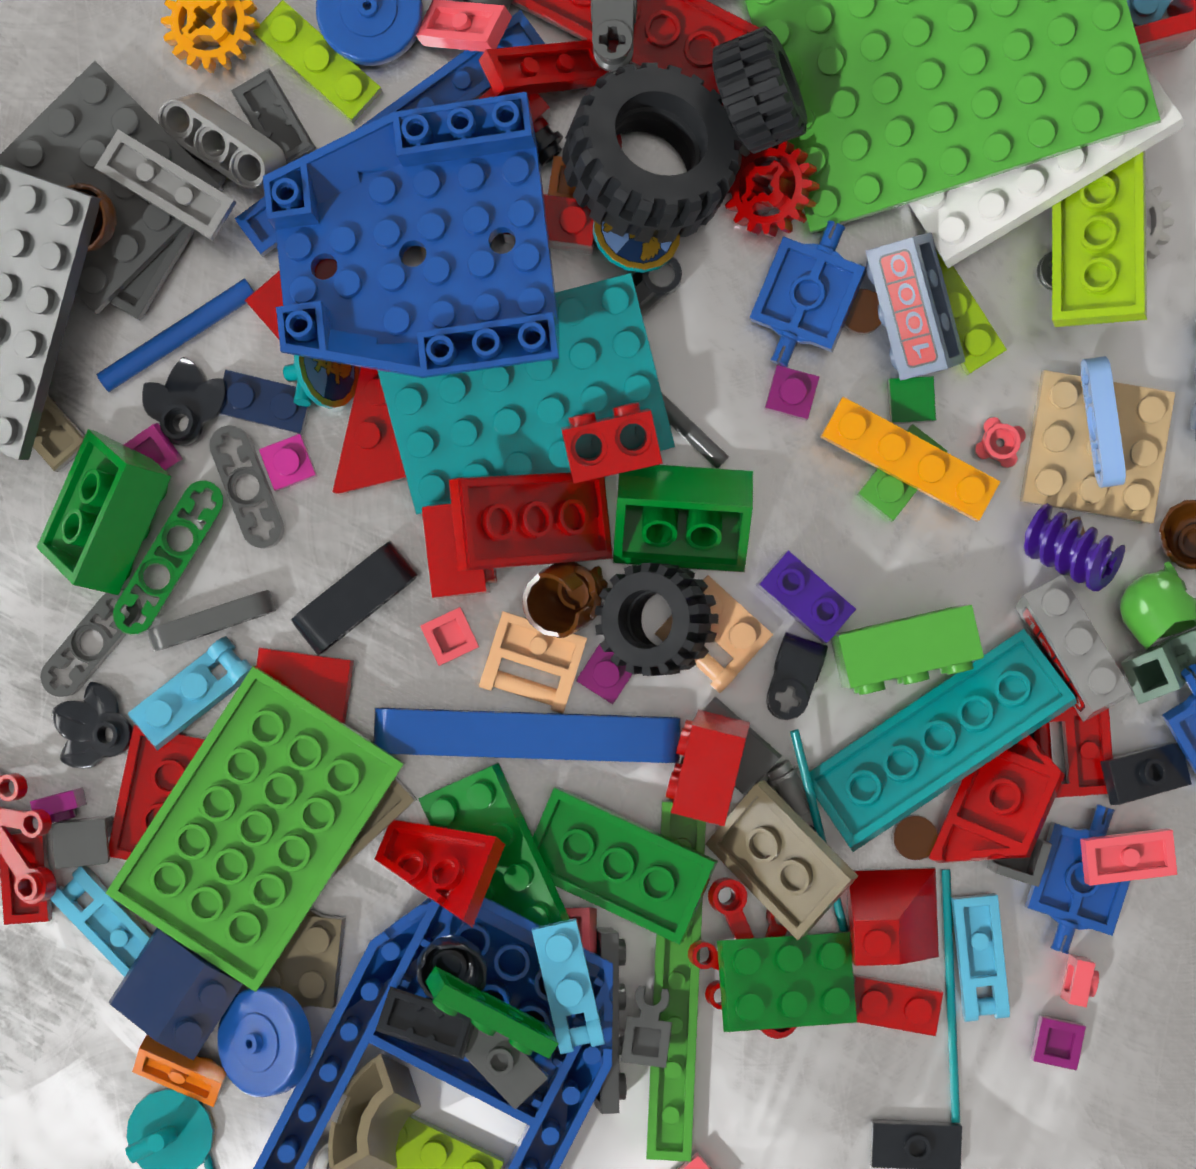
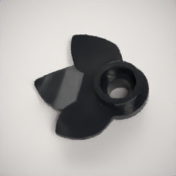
(183, 396)
(86, 725)

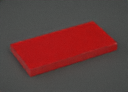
(529, 520)

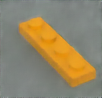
(910, 459)

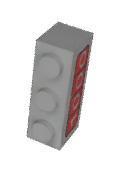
(1073, 647)

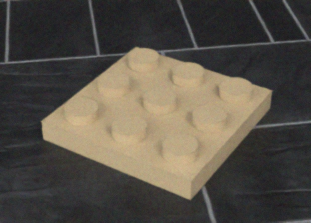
(1060, 454)

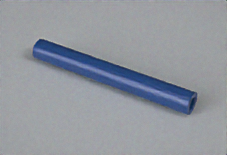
(175, 335)

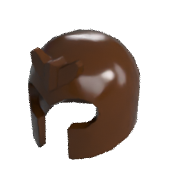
(563, 598)

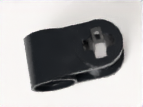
(796, 668)

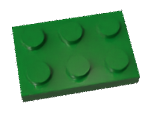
(786, 982)

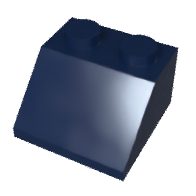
(174, 994)

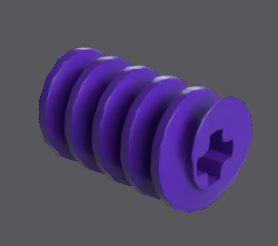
(1070, 551)

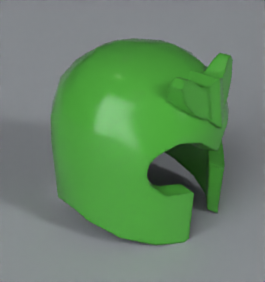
(1157, 606)

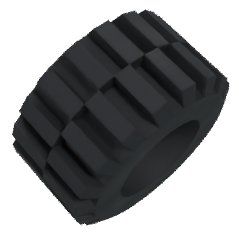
(759, 90)
(623, 613)

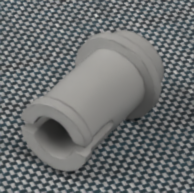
(789, 786)

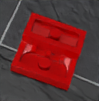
(315, 677)

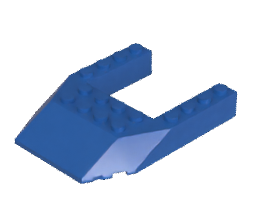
(513, 976)

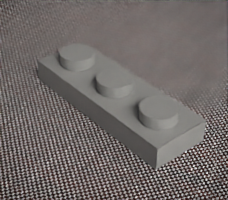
(165, 185)

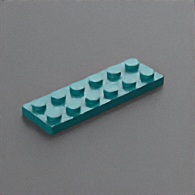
(940, 739)

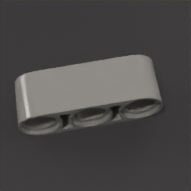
(203, 133)

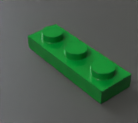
(490, 1014)

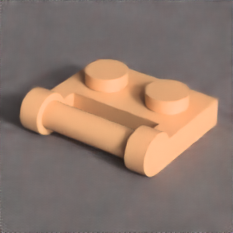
(736, 632)
(526, 645)

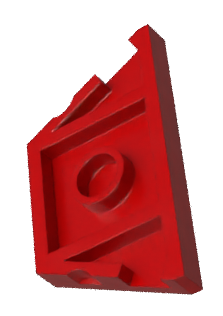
(370, 446)
(1000, 807)

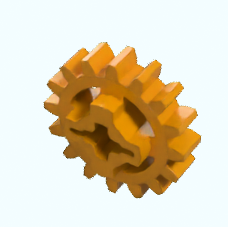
(198, 36)

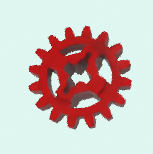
(789, 194)

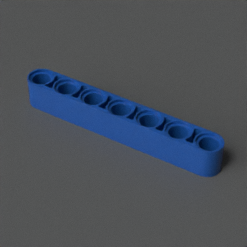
(527, 735)

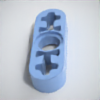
(1103, 422)

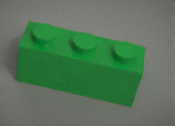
(103, 513)
(684, 517)

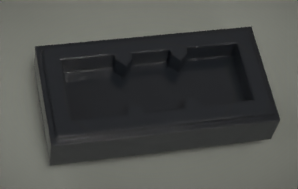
(1145, 773)
(424, 1024)
(915, 1145)

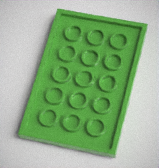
(255, 828)

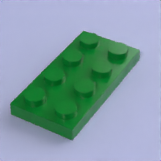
(488, 807)
(622, 865)

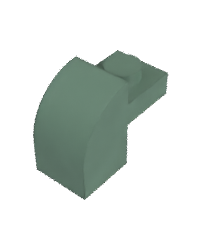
(1160, 666)

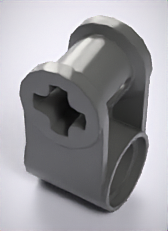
(613, 22)

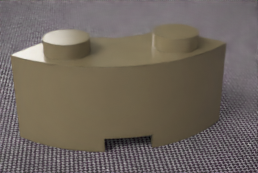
(372, 1116)

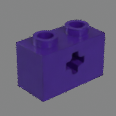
(806, 597)

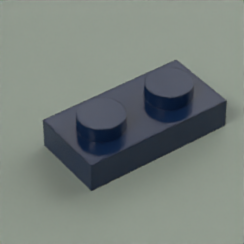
(263, 402)

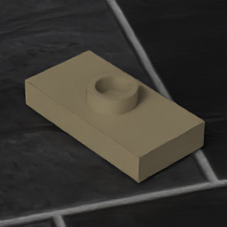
(57, 436)

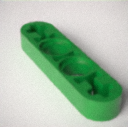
(172, 560)

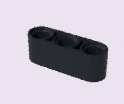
(354, 598)

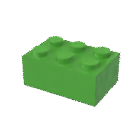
(907, 649)

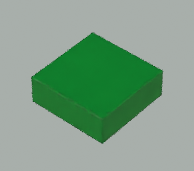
(911, 400)

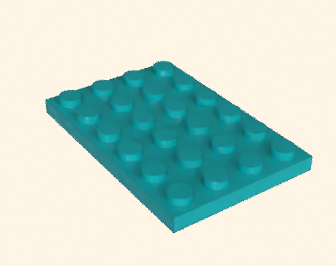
(513, 415)

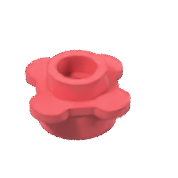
(1012, 439)

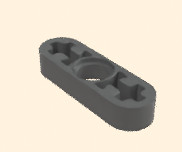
(225, 460)
(211, 620)
(78, 674)

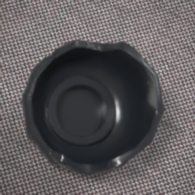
(454, 956)

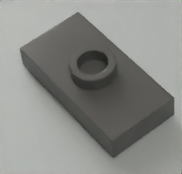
(273, 114)
(505, 1067)

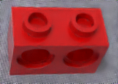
(613, 456)

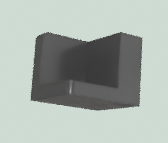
(81, 842)
(1024, 869)

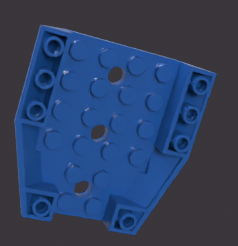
(430, 181)

